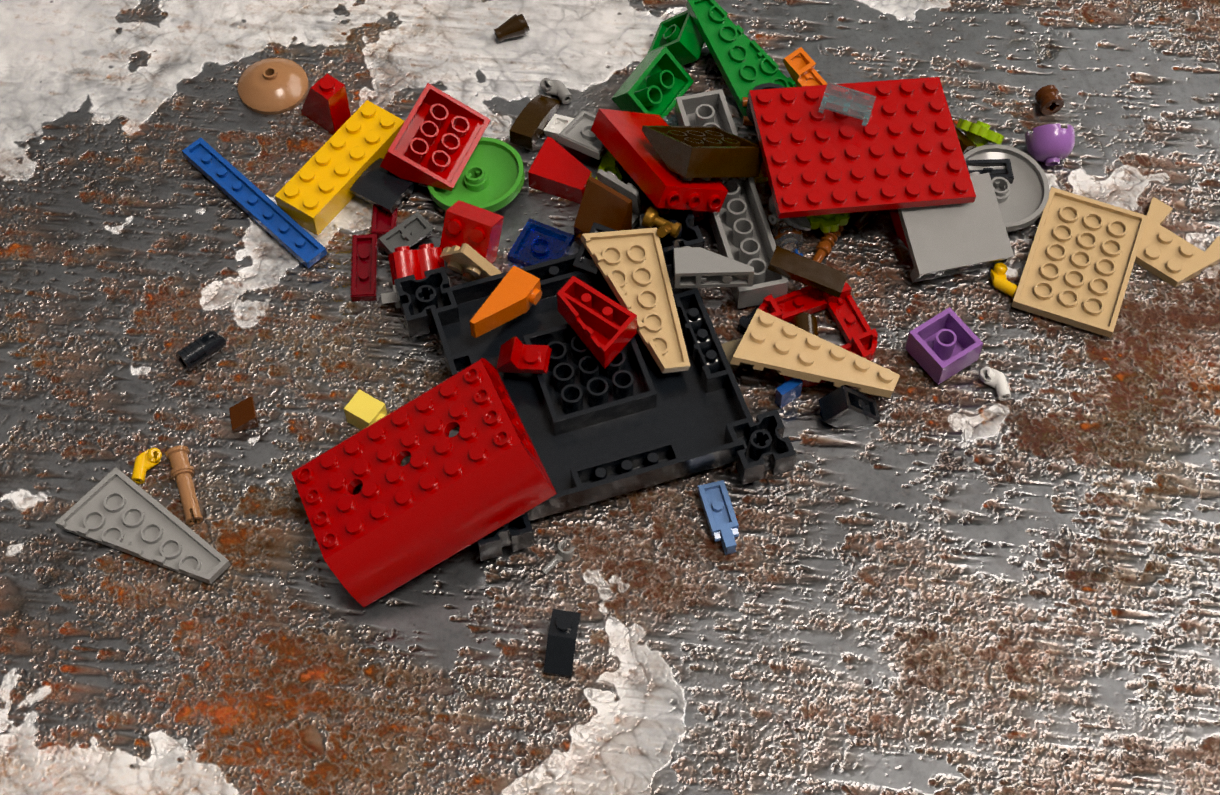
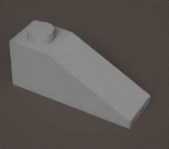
(705, 269)

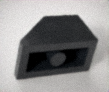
(848, 409)
(562, 643)

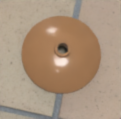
(273, 86)

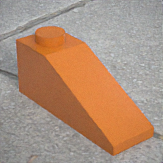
(508, 300)

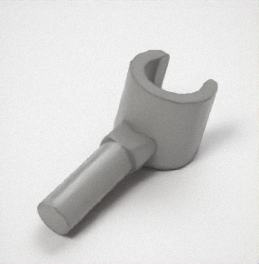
(560, 556)

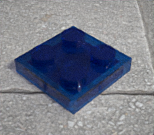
(539, 244)

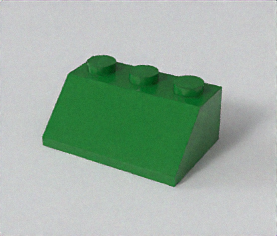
(654, 85)

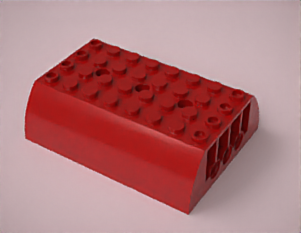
(435, 503)

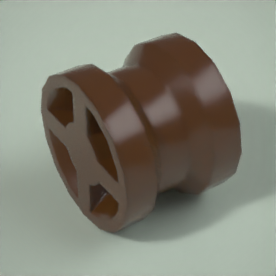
(1049, 99)

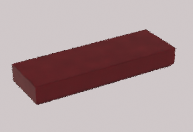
(364, 267)

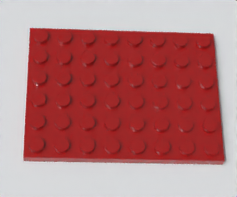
(839, 166)

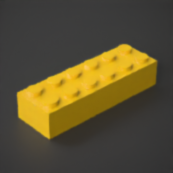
(325, 181)

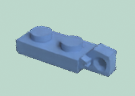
(719, 514)

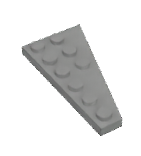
(134, 522)

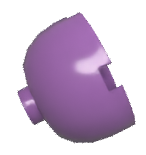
(1050, 143)

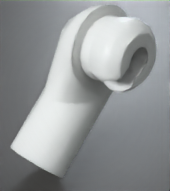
(996, 380)

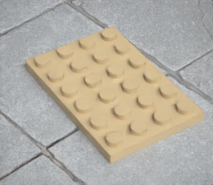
(1080, 262)

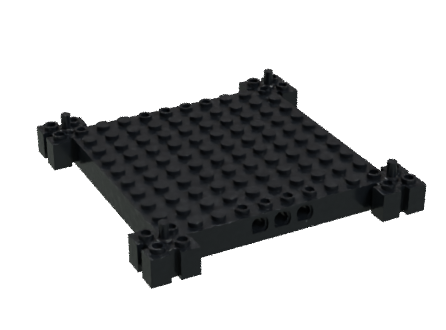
(611, 425)

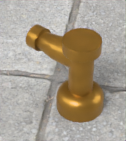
(664, 226)

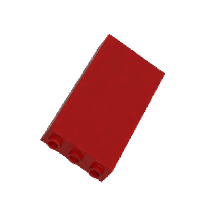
(624, 139)

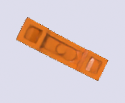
(802, 69)

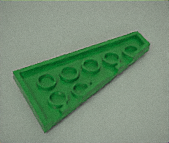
(736, 56)

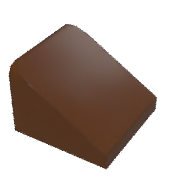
(244, 415)

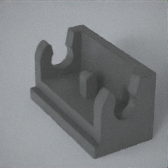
(405, 234)

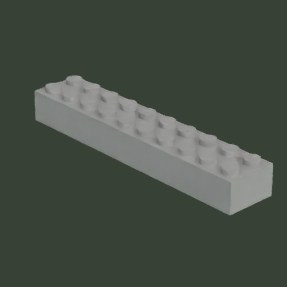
(741, 224)

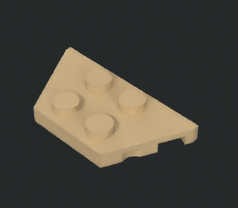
(468, 262)

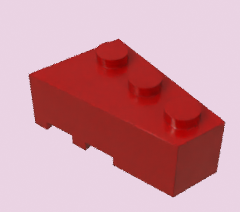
(596, 319)

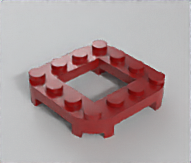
(844, 311)

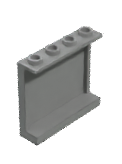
(957, 236)

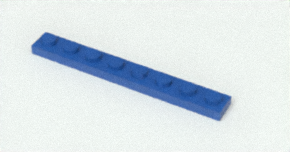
(254, 203)

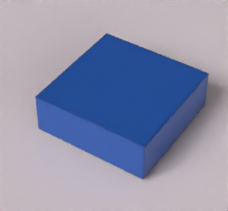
(788, 392)

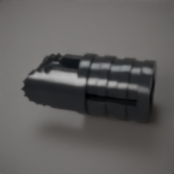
(200, 350)

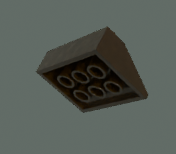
(705, 152)

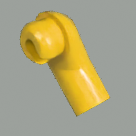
(1000, 280)
(145, 462)

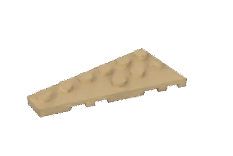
(640, 281)

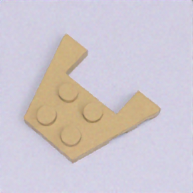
(1167, 253)

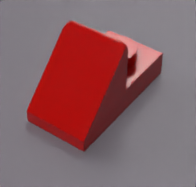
(523, 358)

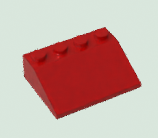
(435, 140)

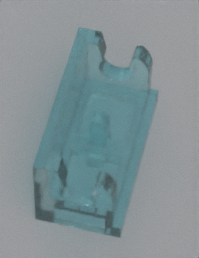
(847, 102)

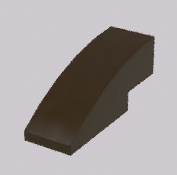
(533, 120)

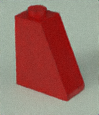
(327, 104)
(558, 172)

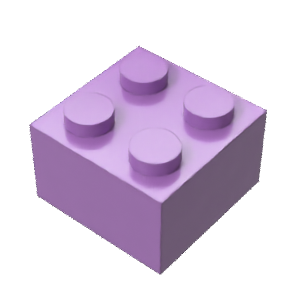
(943, 345)

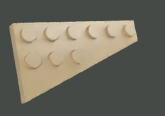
(805, 356)

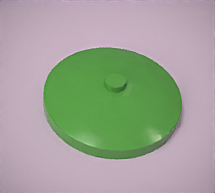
(488, 180)

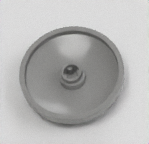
(1027, 195)

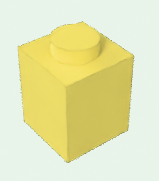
(364, 410)

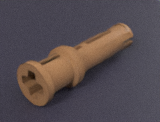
(182, 474)

